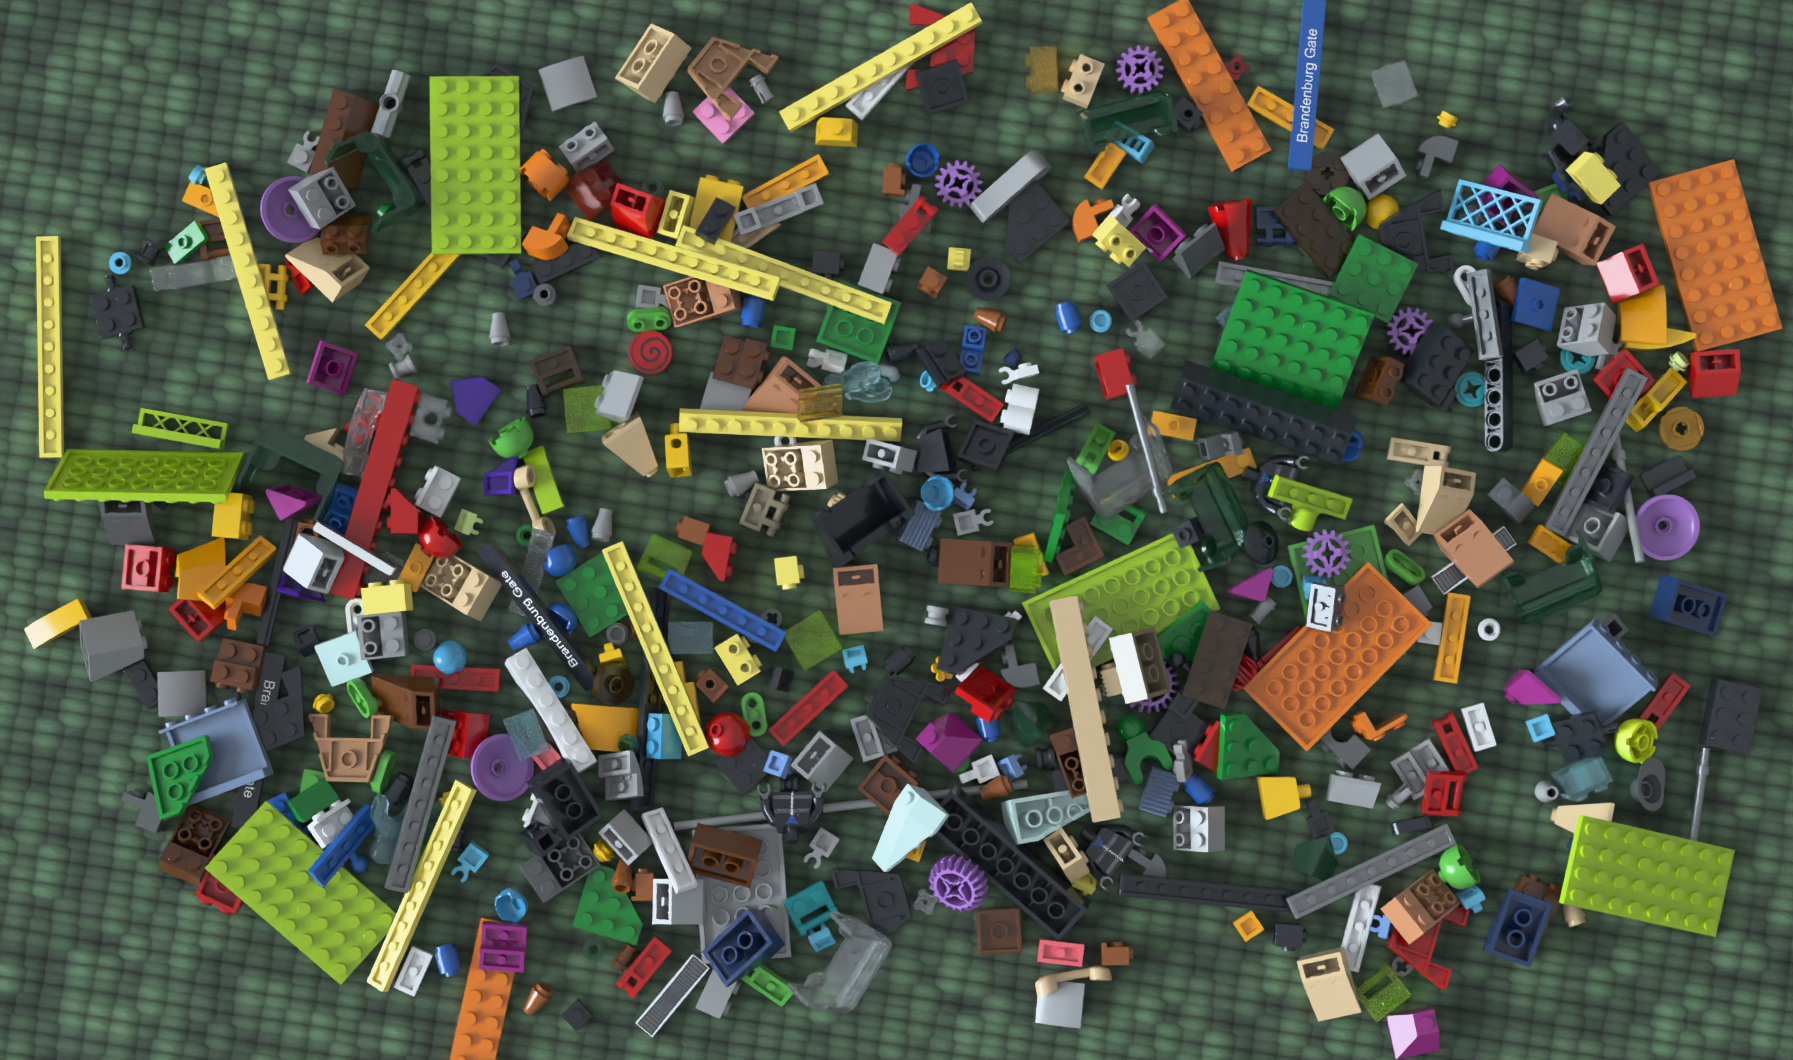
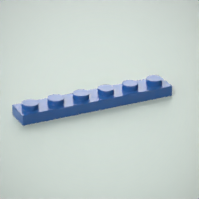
(722, 610)

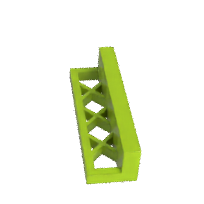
(176, 435)

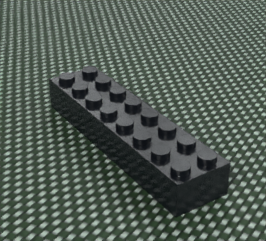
(1263, 412)
(1010, 866)

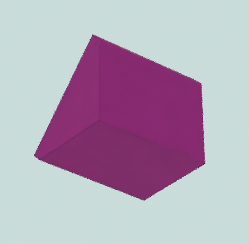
(1158, 232)
(332, 367)
(292, 501)
(1254, 587)

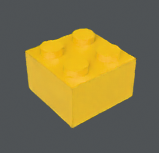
(233, 517)

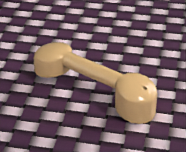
(523, 479)
(1048, 983)

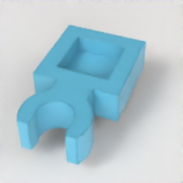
(471, 859)

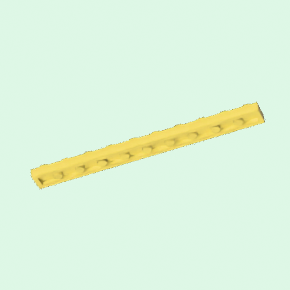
(880, 67)
(674, 258)
(248, 271)
(791, 276)
(50, 347)
(788, 425)
(655, 648)
(421, 886)

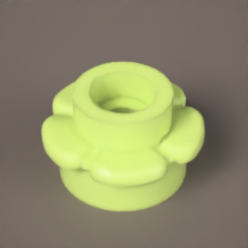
(1678, 361)

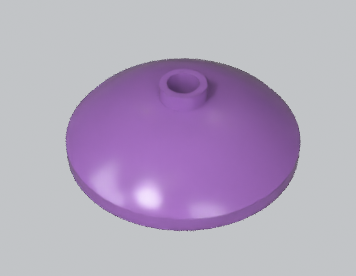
(285, 226)
(1679, 529)
(511, 775)

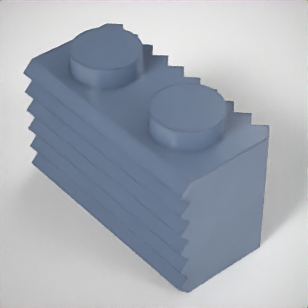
(918, 529)
(1159, 791)

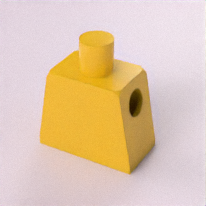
(836, 132)
(678, 459)
(1280, 795)

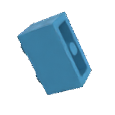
(662, 737)

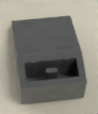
(1200, 251)
(128, 522)
(559, 867)

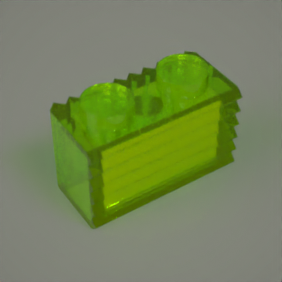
(1024, 568)

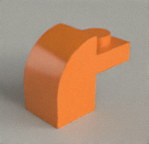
(1084, 219)
(549, 243)
(248, 599)

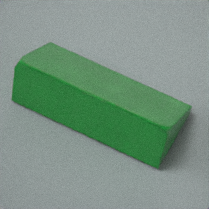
(312, 800)

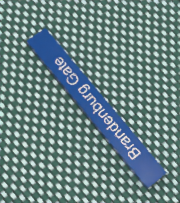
(1307, 85)

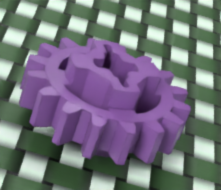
(1132, 63)
(971, 177)
(1409, 321)
(1325, 541)

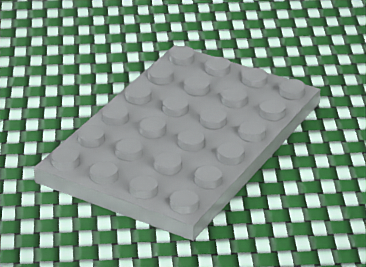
(729, 901)

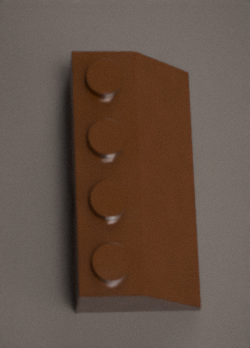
(344, 118)

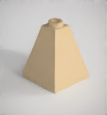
(632, 445)
(1567, 815)

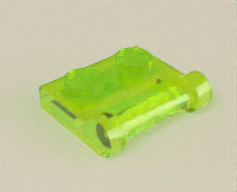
(666, 552)
(1386, 998)

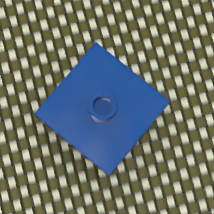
(1535, 304)

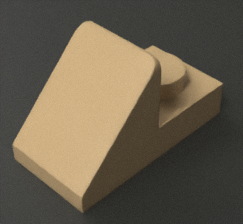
(324, 441)
(1403, 524)

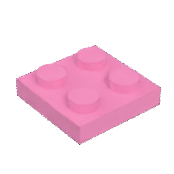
(717, 122)

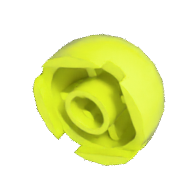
(1635, 740)

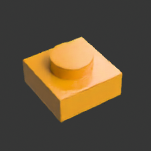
(1248, 926)

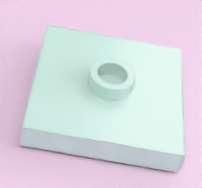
(342, 658)

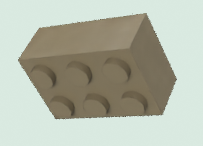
(1139, 665)

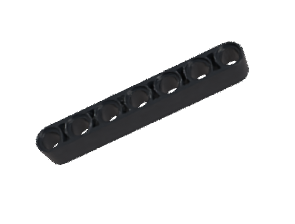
(1504, 386)

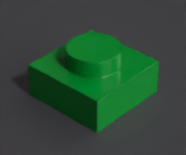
(783, 338)

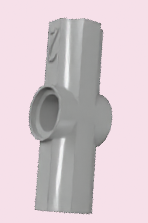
(396, 91)

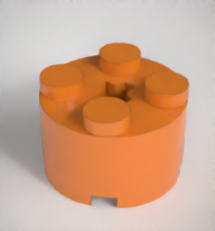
(544, 174)

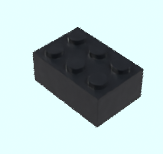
(1435, 364)
(1730, 716)
(564, 798)

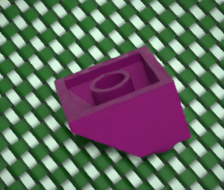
(1505, 180)
(1528, 689)
(949, 740)
(1413, 1032)

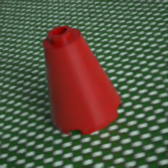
(1233, 225)

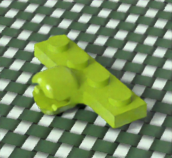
(1308, 501)

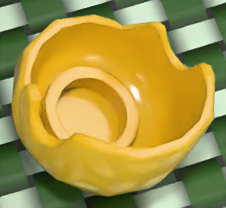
(1380, 208)

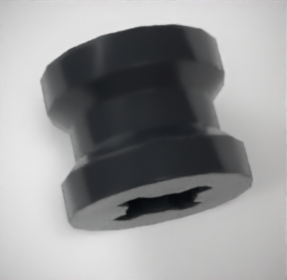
(1045, 757)
(789, 784)

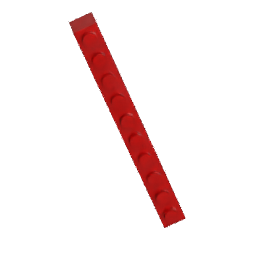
(376, 483)

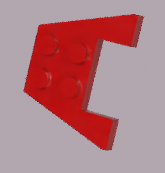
(960, 48)
(1420, 951)

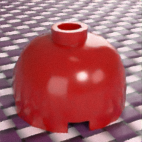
(438, 539)
(727, 734)

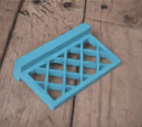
(1487, 235)

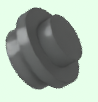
(617, 633)
(425, 639)

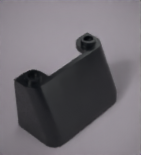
(861, 518)

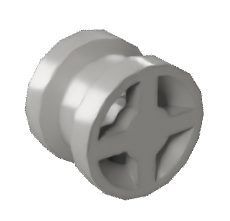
(936, 615)

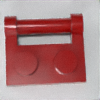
(1437, 792)

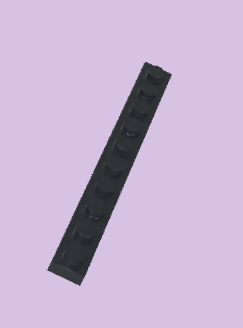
(650, 702)

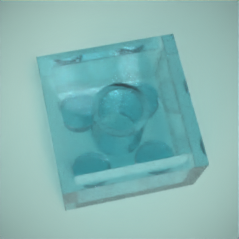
(1581, 778)

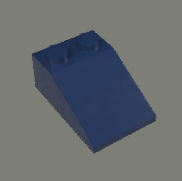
(1688, 605)
(1517, 928)
(743, 946)

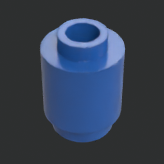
(1486, 251)
(752, 311)
(1068, 317)
(989, 731)
(1198, 789)
(447, 959)

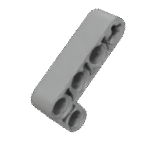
(1009, 185)

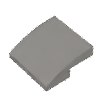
(567, 83)
(724, 396)
(181, 693)
(870, 740)
(1415, 763)
(621, 775)
(1062, 1006)

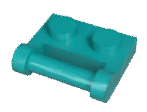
(805, 903)

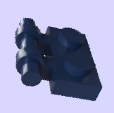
(1268, 221)

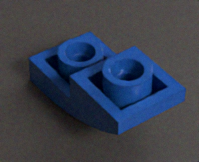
(972, 349)
(341, 508)

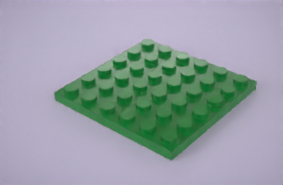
(1292, 339)

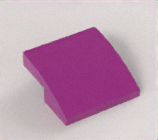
(503, 946)

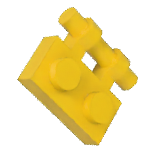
(281, 278)

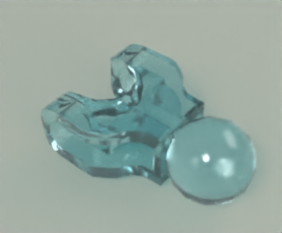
(859, 385)
(386, 830)

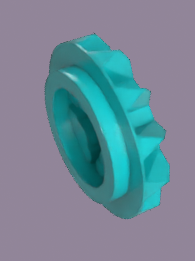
(1567, 359)
(1461, 386)

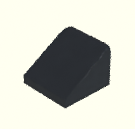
(306, 640)

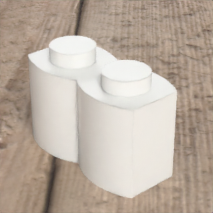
(1021, 408)

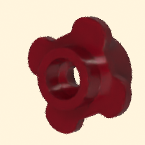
(1237, 61)

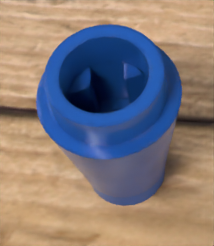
(579, 531)
(524, 637)

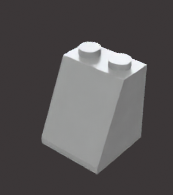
(111, 643)

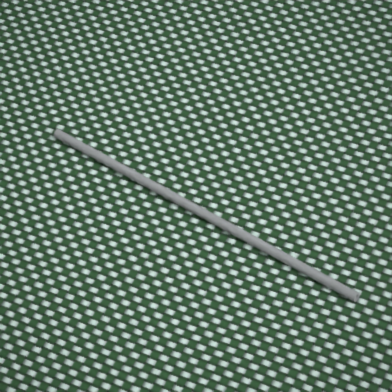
(830, 807)

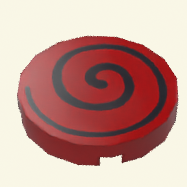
(650, 352)

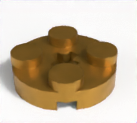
(1687, 418)

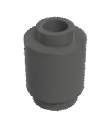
(552, 297)

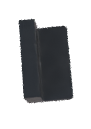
(1666, 476)

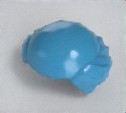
(937, 493)
(450, 657)
(511, 905)

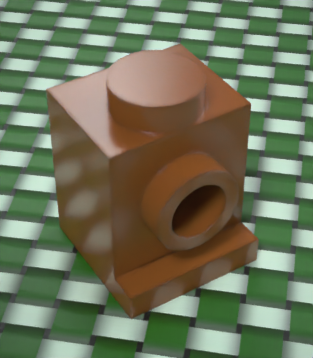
(893, 181)
(932, 283)
(719, 688)
(643, 885)
(1115, 953)

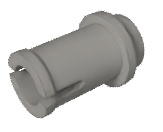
(761, 88)
(1263, 610)
(1399, 796)

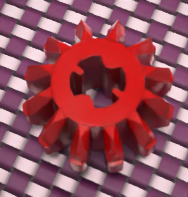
(1245, 673)

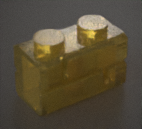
(1043, 70)

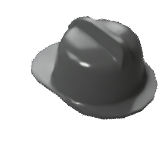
(1649, 784)

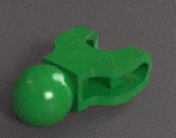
(1140, 747)

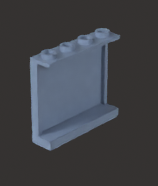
(1596, 674)
(234, 742)

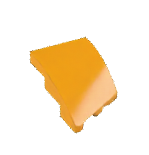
(1643, 317)
(198, 567)
(605, 725)

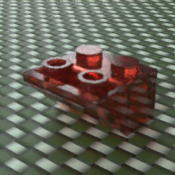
(593, 189)

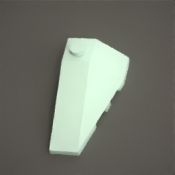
(1039, 815)
(909, 823)

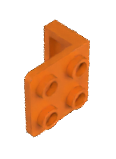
(1362, 724)

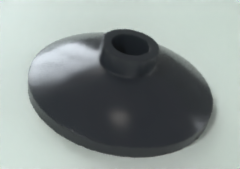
(988, 267)
(1261, 542)

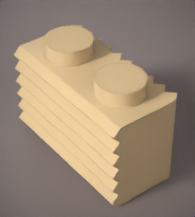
(1109, 680)

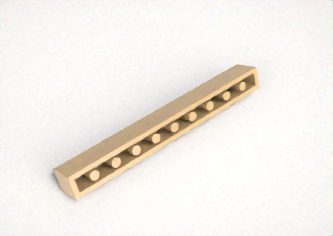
(1085, 710)

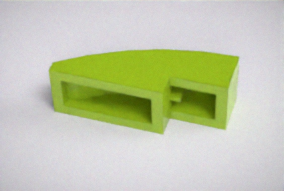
(545, 484)

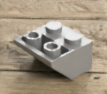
(1373, 167)
(322, 198)
(1587, 329)
(1561, 398)
(314, 562)
(383, 635)
(822, 761)
(1354, 791)
(1199, 828)
(678, 908)

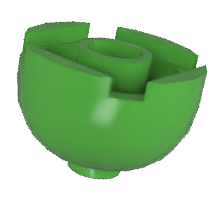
(1346, 205)
(513, 439)
(1457, 868)

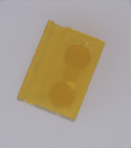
(820, 403)

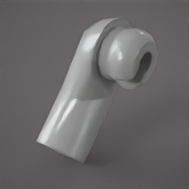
(888, 371)

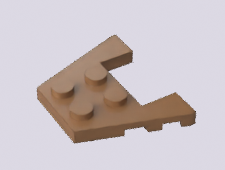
(720, 65)
(350, 757)

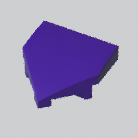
(473, 397)

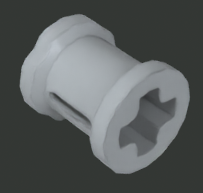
(403, 367)

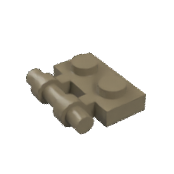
(758, 506)

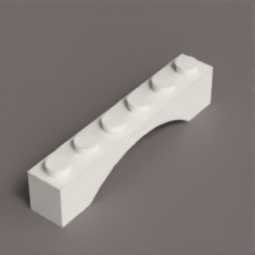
(535, 686)

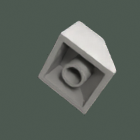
(618, 396)
(1600, 530)

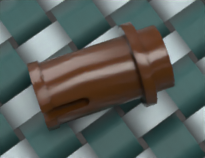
(624, 957)

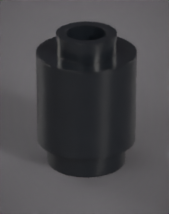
(898, 660)
(399, 788)

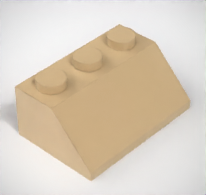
(653, 62)

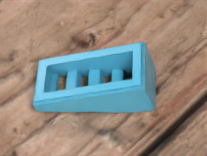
(1133, 152)

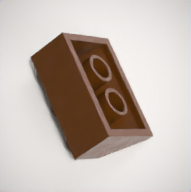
(724, 855)

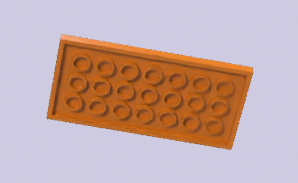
(1714, 255)
(1326, 671)

